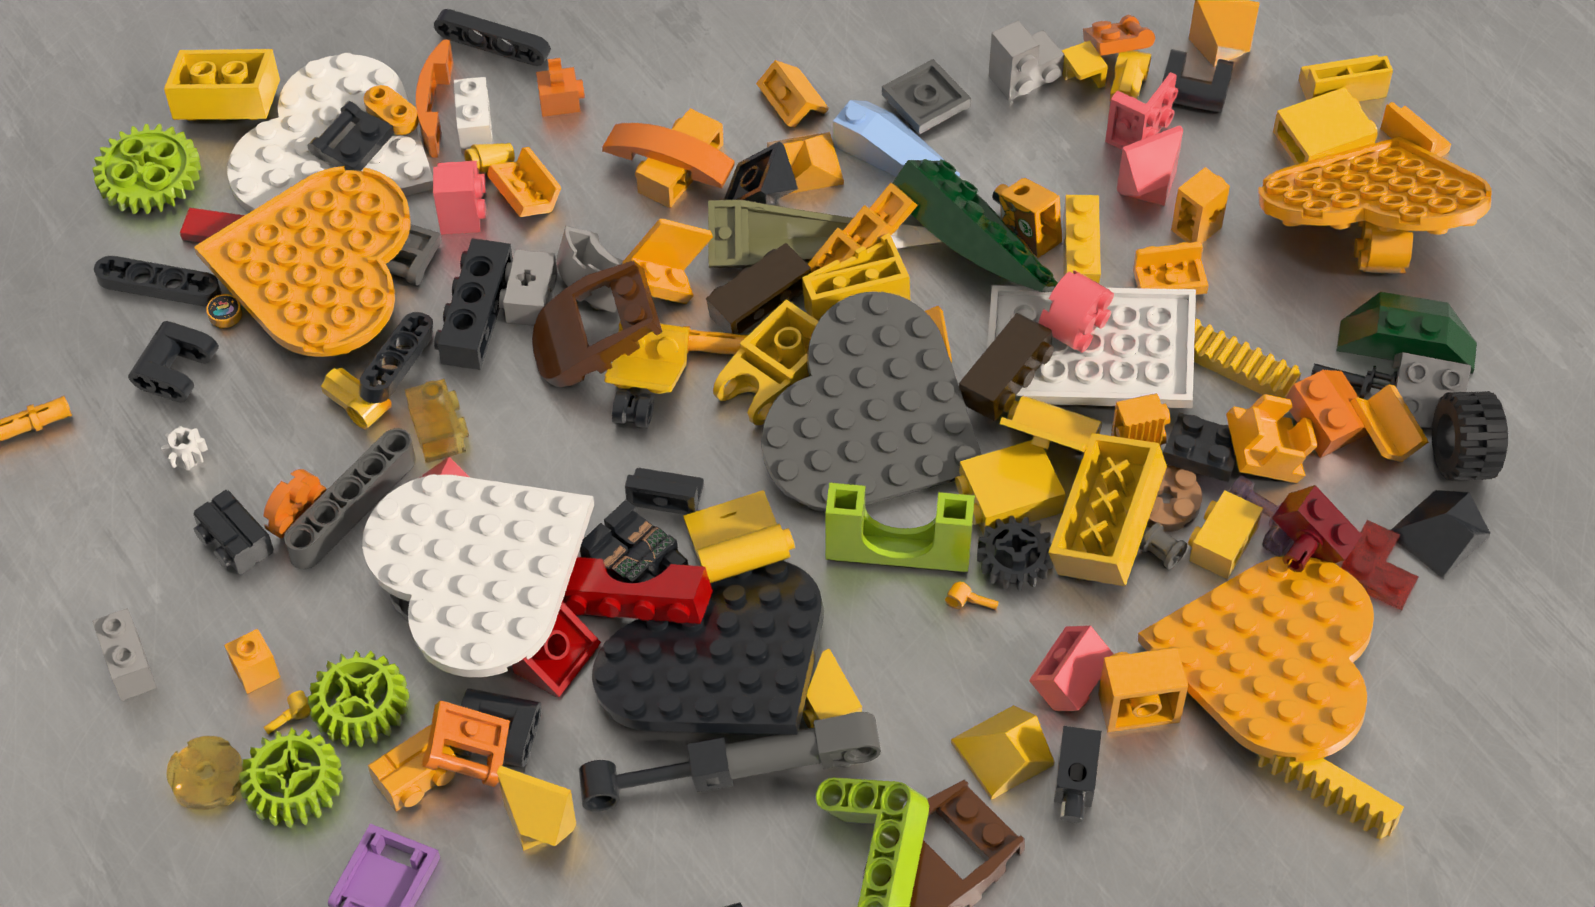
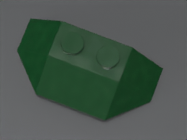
(1409, 325)

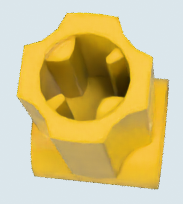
(1130, 72)
(344, 390)

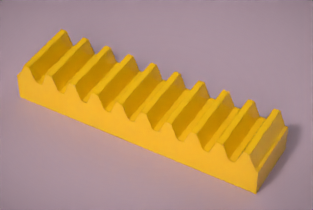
(1241, 363)
(1342, 789)

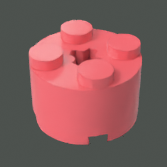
(1077, 310)

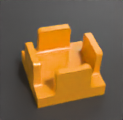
(1268, 442)

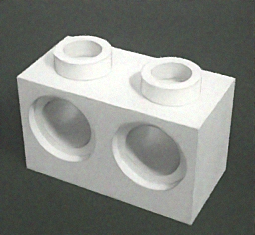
(472, 112)

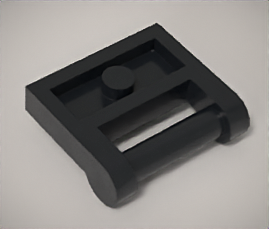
(358, 145)

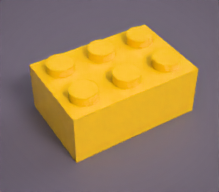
(222, 84)

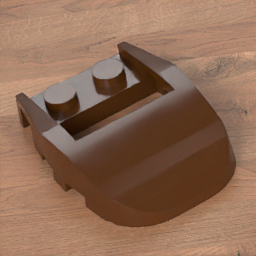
(560, 337)
(983, 831)

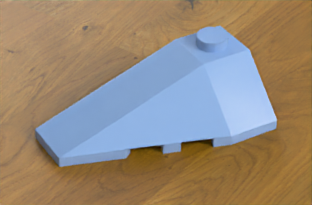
(878, 137)

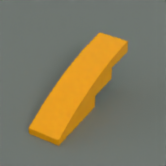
(866, 227)

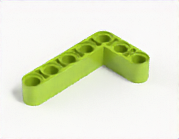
(891, 823)

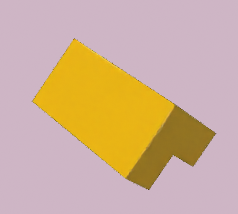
(1363, 77)

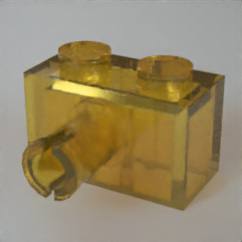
(436, 421)

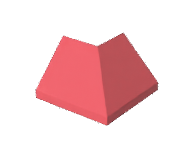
(1150, 166)

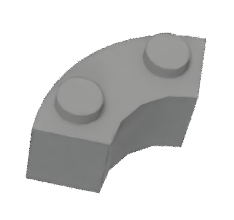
(583, 255)

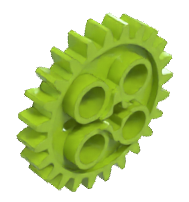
(146, 168)

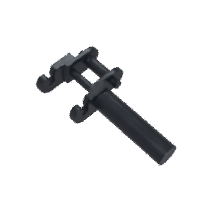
(1361, 382)

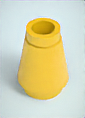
(489, 154)

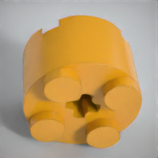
(1382, 250)

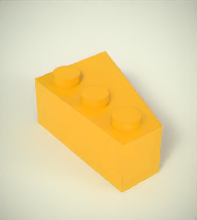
(868, 271)

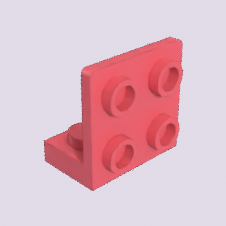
(1134, 120)

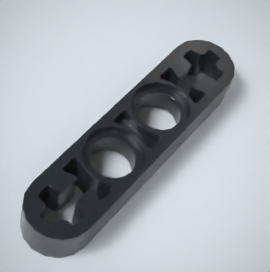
(523, 48)
(156, 283)
(390, 355)

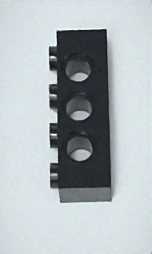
(474, 304)

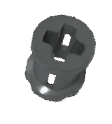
(1163, 546)

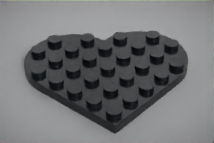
(729, 674)

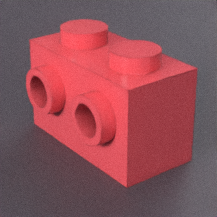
(1071, 668)

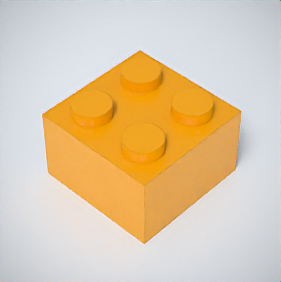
(1142, 689)

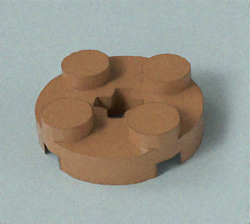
(1183, 506)

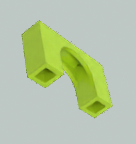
(859, 538)

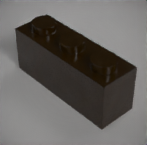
(758, 291)
(1006, 367)

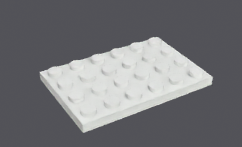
(1136, 353)

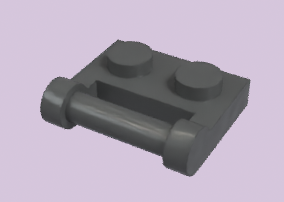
(418, 248)

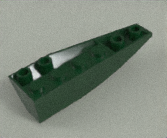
(968, 224)

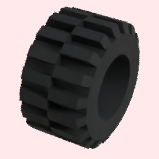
(1469, 435)

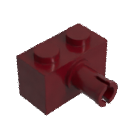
(1315, 528)

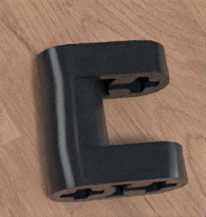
(1199, 92)
(153, 369)
(523, 725)

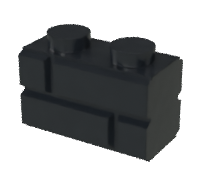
(233, 532)

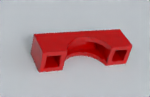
(674, 595)

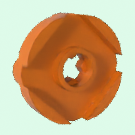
(291, 501)

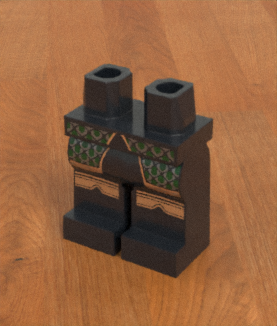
(631, 546)

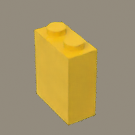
(1323, 126)
(1011, 483)

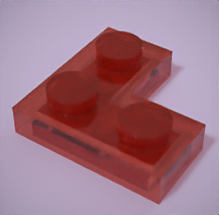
(1370, 566)

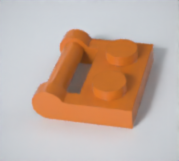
(1116, 37)
(467, 731)

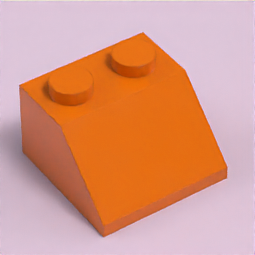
(1326, 401)

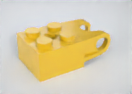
(768, 360)

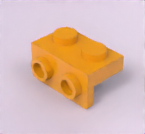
(526, 184)
(1171, 267)

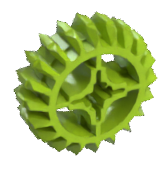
(350, 715)
(308, 786)

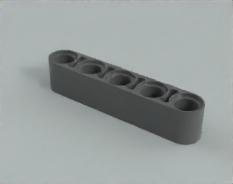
(345, 512)

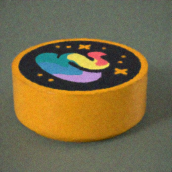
(224, 311)

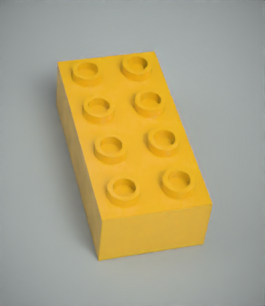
(1108, 509)

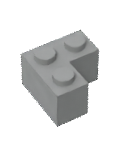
(1023, 60)

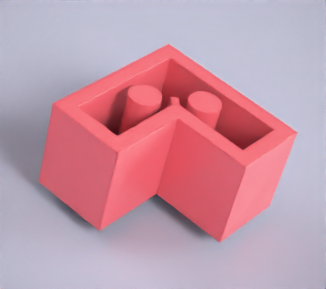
(458, 195)

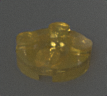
(209, 792)

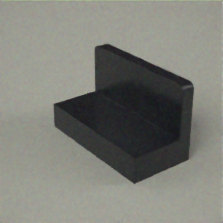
(664, 491)

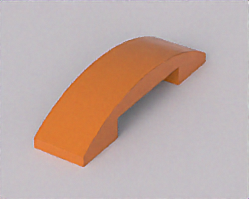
(435, 71)
(671, 147)

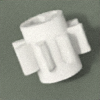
(184, 448)

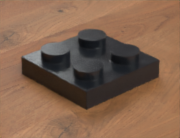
(1201, 447)

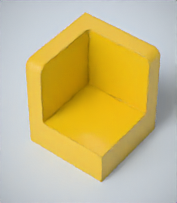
(1084, 62)

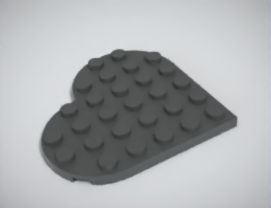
(874, 407)

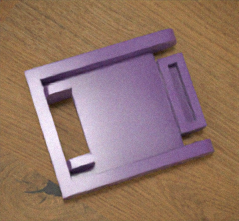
(382, 882)

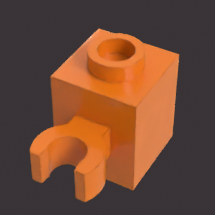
(559, 89)

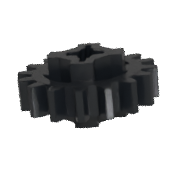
(1015, 552)

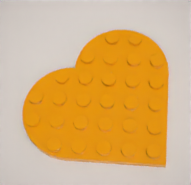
(1379, 183)
(316, 260)
(1276, 656)

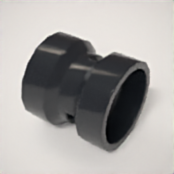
(632, 408)

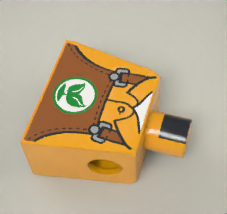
(1031, 214)

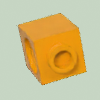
(252, 661)

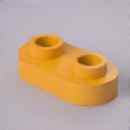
(387, 104)

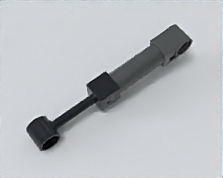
(715, 764)

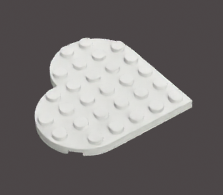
(276, 150)
(477, 565)

